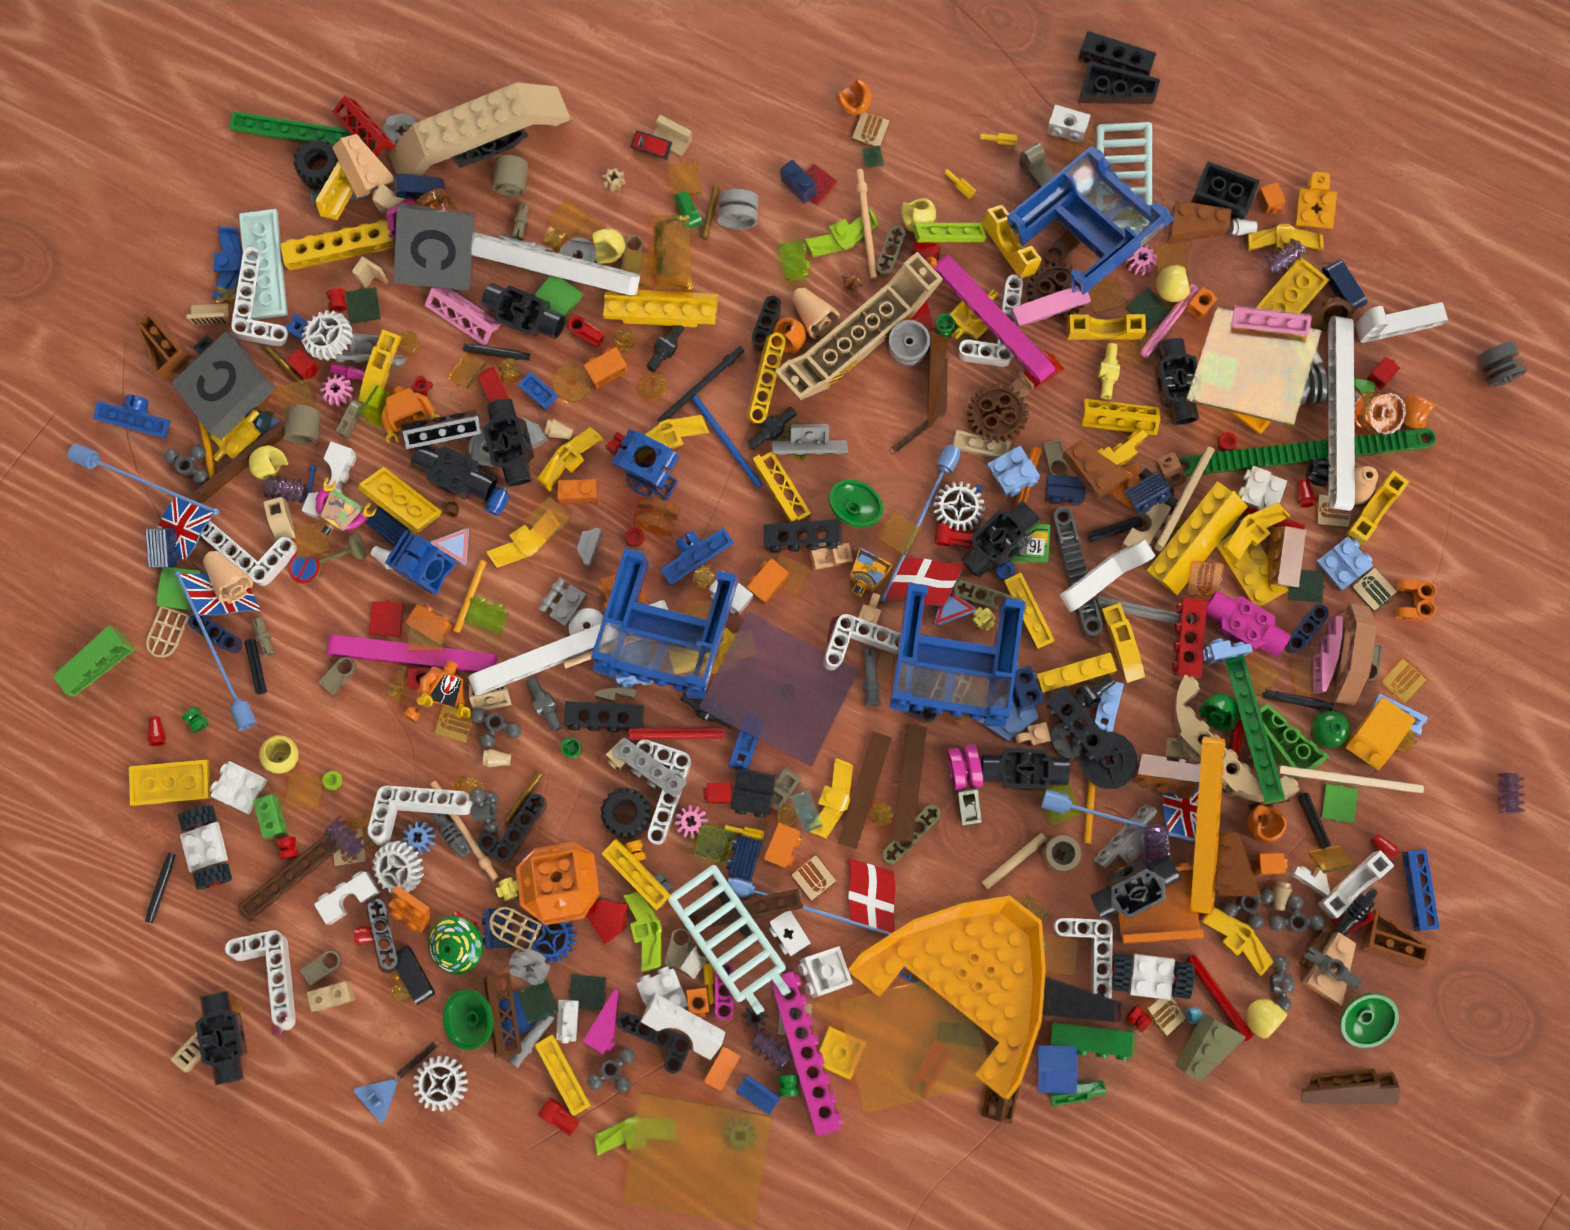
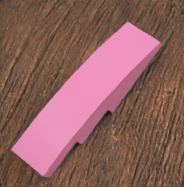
(1049, 306)
(1326, 661)

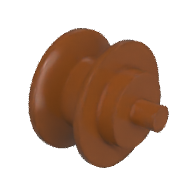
(852, 280)

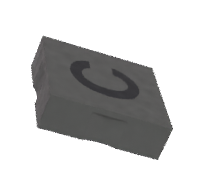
(434, 247)
(223, 385)

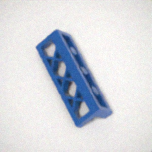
(1416, 891)

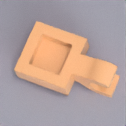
(870, 612)
(1035, 734)

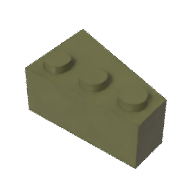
(1207, 1047)

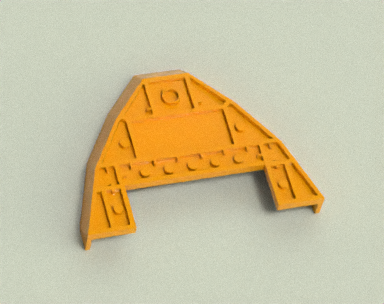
(982, 962)

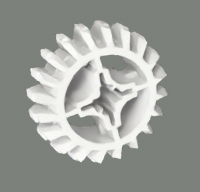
(317, 332)
(966, 506)
(397, 855)
(426, 1095)

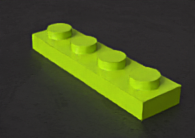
(949, 232)

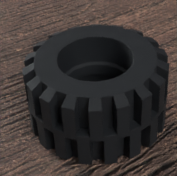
(308, 155)
(613, 801)

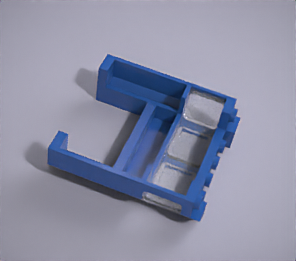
(1095, 210)
(658, 641)
(955, 673)

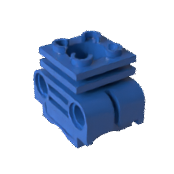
(654, 474)
(420, 562)

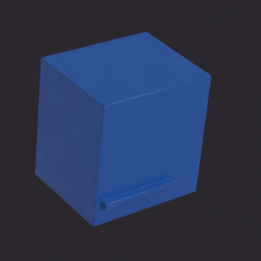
(1057, 1069)

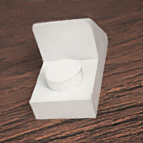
(1317, 881)

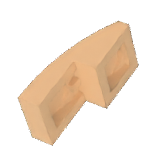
(828, 558)

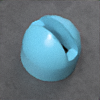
(1193, 1015)

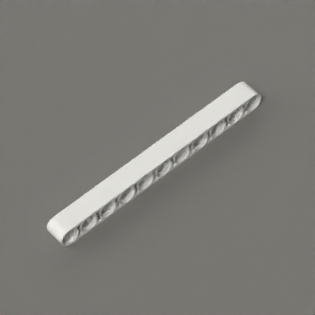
(555, 264)
(1341, 413)
(537, 659)

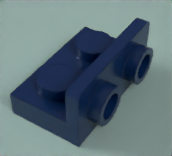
(489, 938)

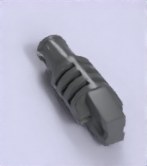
(451, 835)

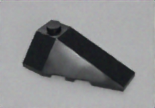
(490, 149)

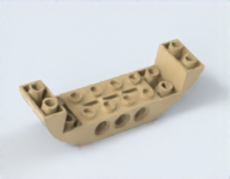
(1191, 730)

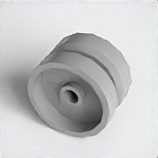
(738, 209)
(911, 332)

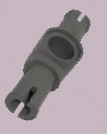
(544, 704)
(1341, 973)

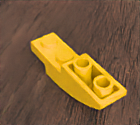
(379, 364)
(1126, 452)
(1124, 643)

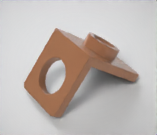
(1023, 385)
(1170, 466)

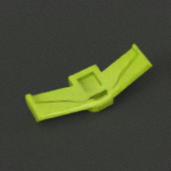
(841, 238)
(645, 930)
(615, 1136)

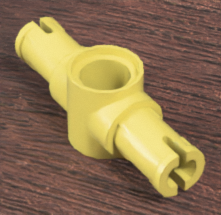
(1109, 371)

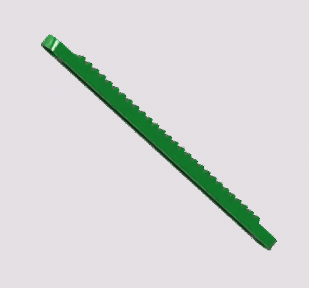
(1306, 452)

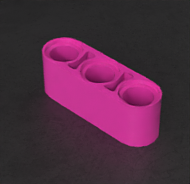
(723, 1000)

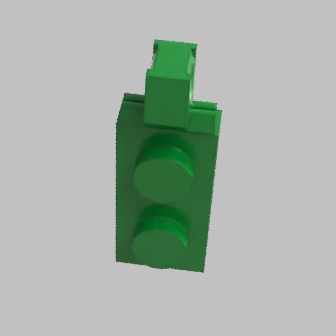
(1084, 1093)

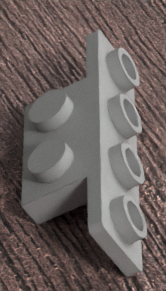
(362, 348)
(809, 439)
(650, 768)
(1129, 841)

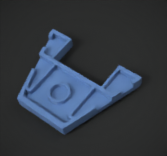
(1016, 721)

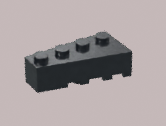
(1117, 85)
(1076, 1002)

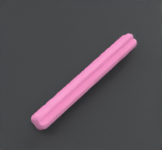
(1168, 323)

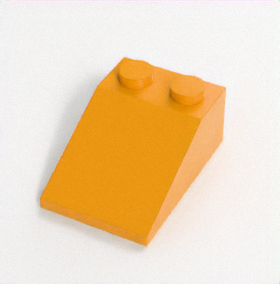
(1380, 733)

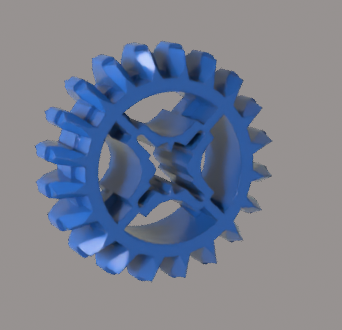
(554, 946)

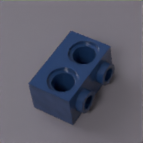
(1030, 688)

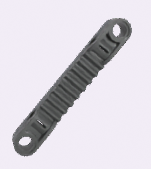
(1075, 568)

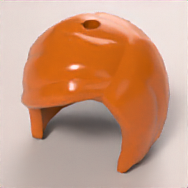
(855, 98)
(792, 331)
(1417, 410)
(1266, 823)

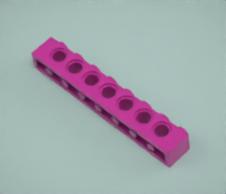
(821, 1124)

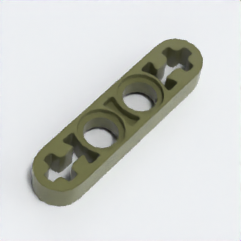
(990, 594)
(916, 837)

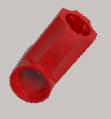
(586, 332)
(949, 536)
(553, 1113)

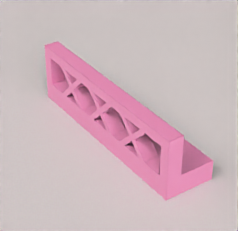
(462, 306)
(1271, 320)

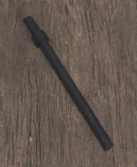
(727, 361)

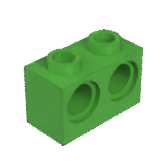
(270, 816)

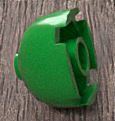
(1220, 711)
(1330, 729)

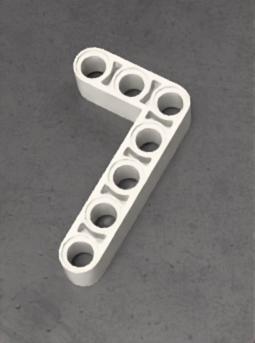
(247, 302)
(1377, 325)
(994, 350)
(241, 555)
(1106, 573)
(853, 632)
(414, 803)
(662, 806)
(1096, 939)
(274, 970)

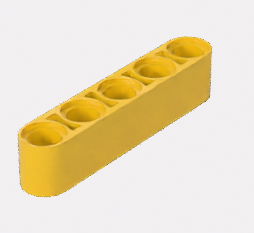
(759, 385)

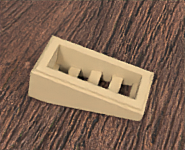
(176, 1059)

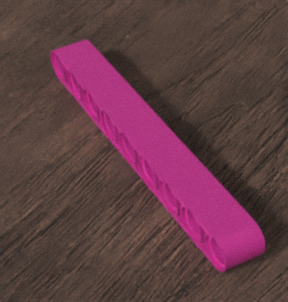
(994, 318)
(398, 653)

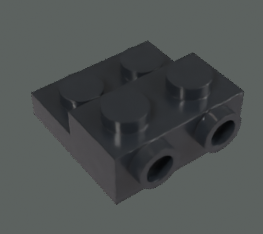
(753, 792)

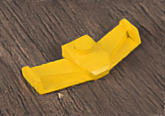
(1282, 234)
(670, 432)
(568, 457)
(1253, 530)
(525, 545)
(836, 798)
(1239, 938)

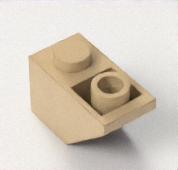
(385, 199)
(279, 518)

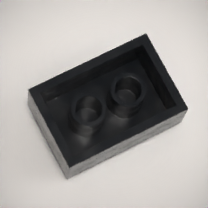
(1225, 189)

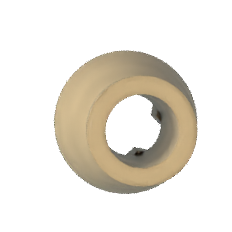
(557, 430)
(494, 758)
(1281, 894)

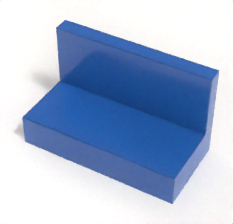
(758, 1094)

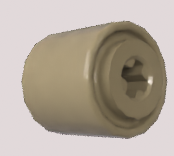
(510, 175)
(302, 425)
(1071, 855)

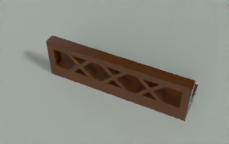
(497, 1032)
(1004, 1109)

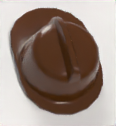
(1331, 307)

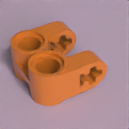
(1419, 600)

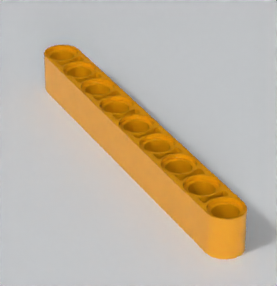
(1207, 825)

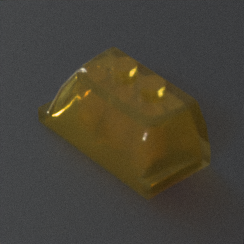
(672, 252)

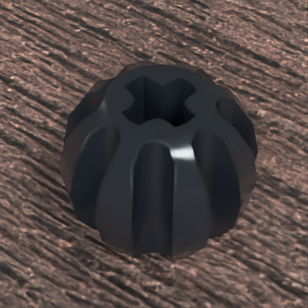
(1318, 472)

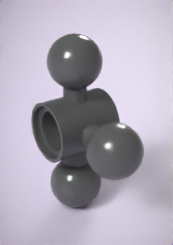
(197, 452)
(488, 739)
(485, 809)
(1295, 903)
(1254, 920)
(1282, 982)
(622, 1084)

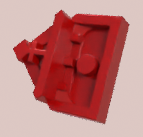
(607, 918)

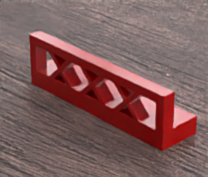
(367, 123)

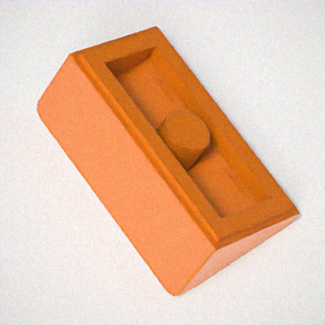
(722, 1068)

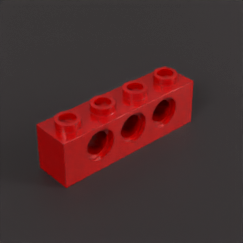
(1197, 629)

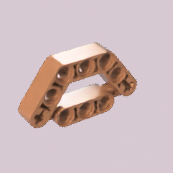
(1355, 654)

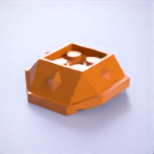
(560, 900)

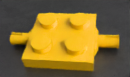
(968, 322)
(238, 438)

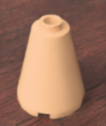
(814, 312)
(1365, 484)
(226, 578)

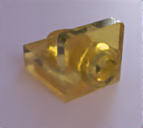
(466, 784)

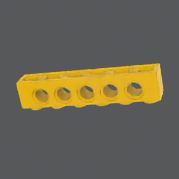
(330, 252)

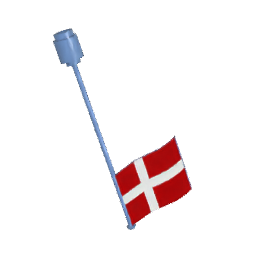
(938, 575)
(869, 897)

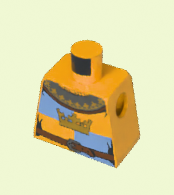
(868, 572)

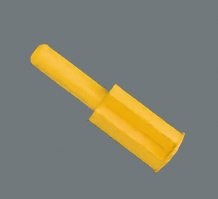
(1001, 138)
(961, 184)
(747, 832)
(709, 978)

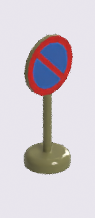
(307, 569)

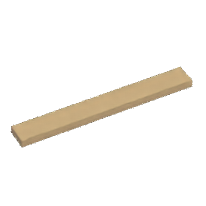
(1349, 779)

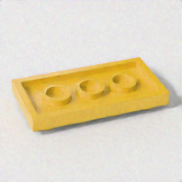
(1295, 288)
(399, 500)
(1252, 573)
(169, 782)

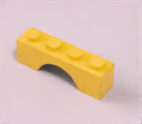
(1022, 259)
(1123, 328)
(1376, 507)
(1075, 673)

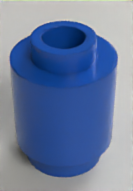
(497, 501)

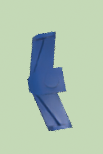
(229, 261)

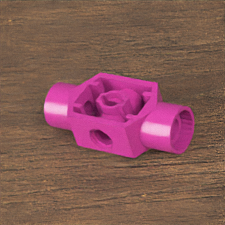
(1246, 623)

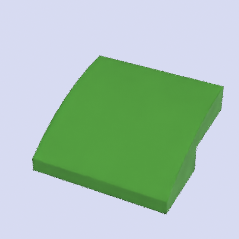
(560, 294)
(170, 591)

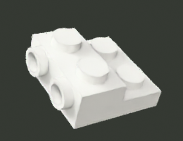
(1261, 488)
(238, 787)
(825, 972)
(665, 985)

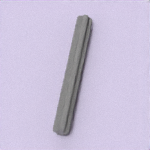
(1142, 611)

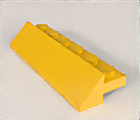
(661, 308)
(1197, 537)

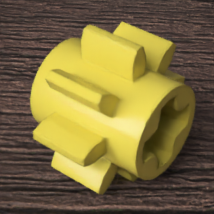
(983, 619)
(507, 889)

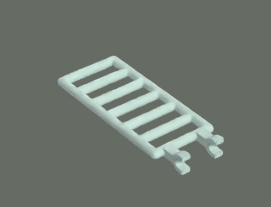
(1147, 158)
(745, 919)

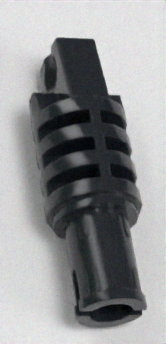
(1357, 911)

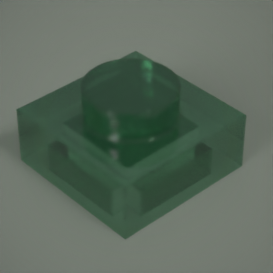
(872, 157)

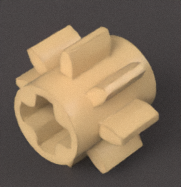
(618, 181)

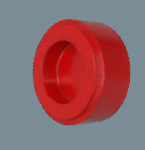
(1227, 441)
(634, 537)

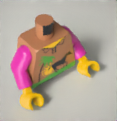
(338, 510)

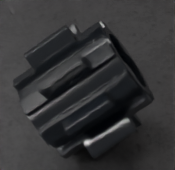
(761, 1016)

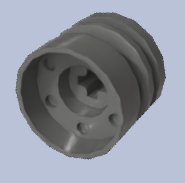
(1501, 363)
(1316, 385)

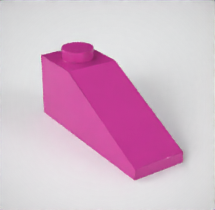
(604, 1028)

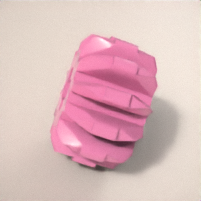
(1142, 260)
(341, 395)
(697, 818)

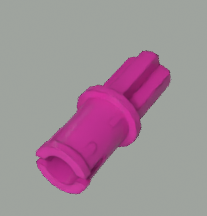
(349, 372)

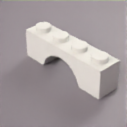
(340, 460)
(1359, 879)
(665, 1014)

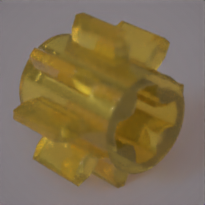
(624, 340)
(703, 577)
(1407, 742)
(881, 814)

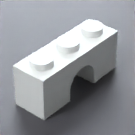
(331, 905)

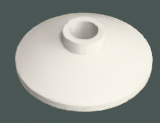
(584, 616)

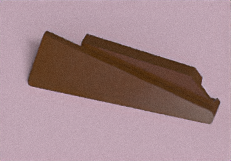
(937, 378)
(1352, 1087)

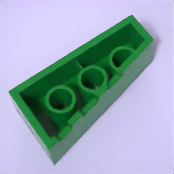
(1095, 1040)

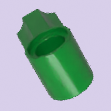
(685, 206)

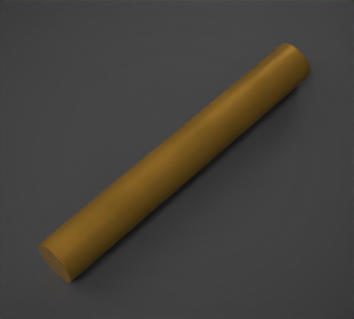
(710, 212)
(282, 363)
(523, 797)

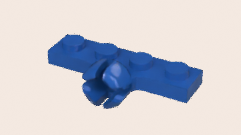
(132, 416)
(695, 554)

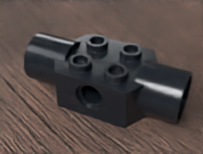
(523, 311)
(1174, 380)
(508, 442)
(453, 472)
(1000, 539)
(1025, 769)
(1136, 887)
(221, 1038)

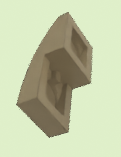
(610, 694)
(784, 787)

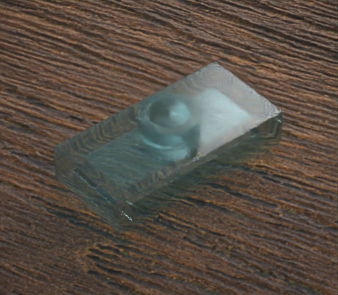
(806, 811)

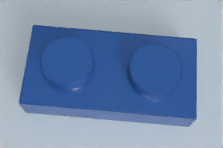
(538, 390)

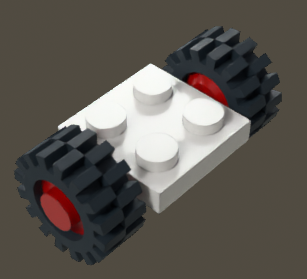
(204, 847)
(1152, 976)

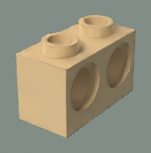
(331, 996)

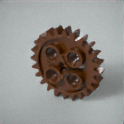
(1041, 279)
(1002, 428)

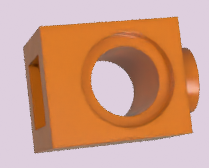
(1271, 198)
(1199, 310)
(702, 993)

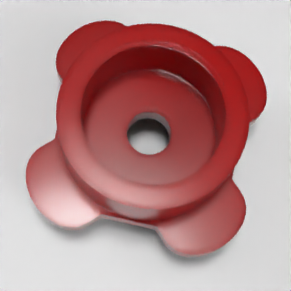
(421, 381)

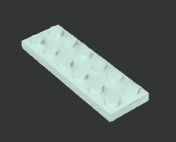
(262, 232)

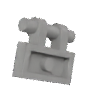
(567, 605)

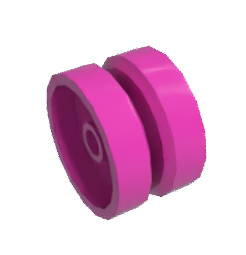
(963, 767)

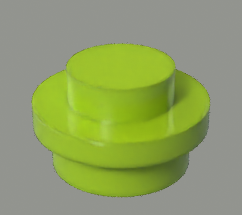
(332, 780)

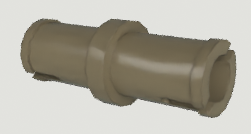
(520, 221)
(263, 637)

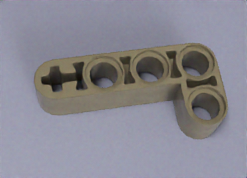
(1034, 165)

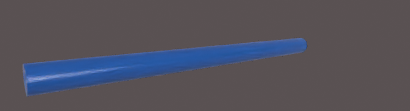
(727, 442)

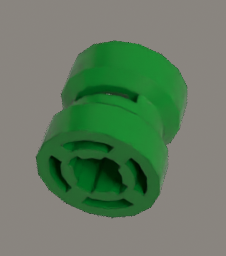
(947, 322)
(195, 720)
(570, 745)
(788, 1085)

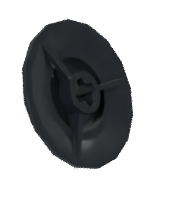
(1115, 774)

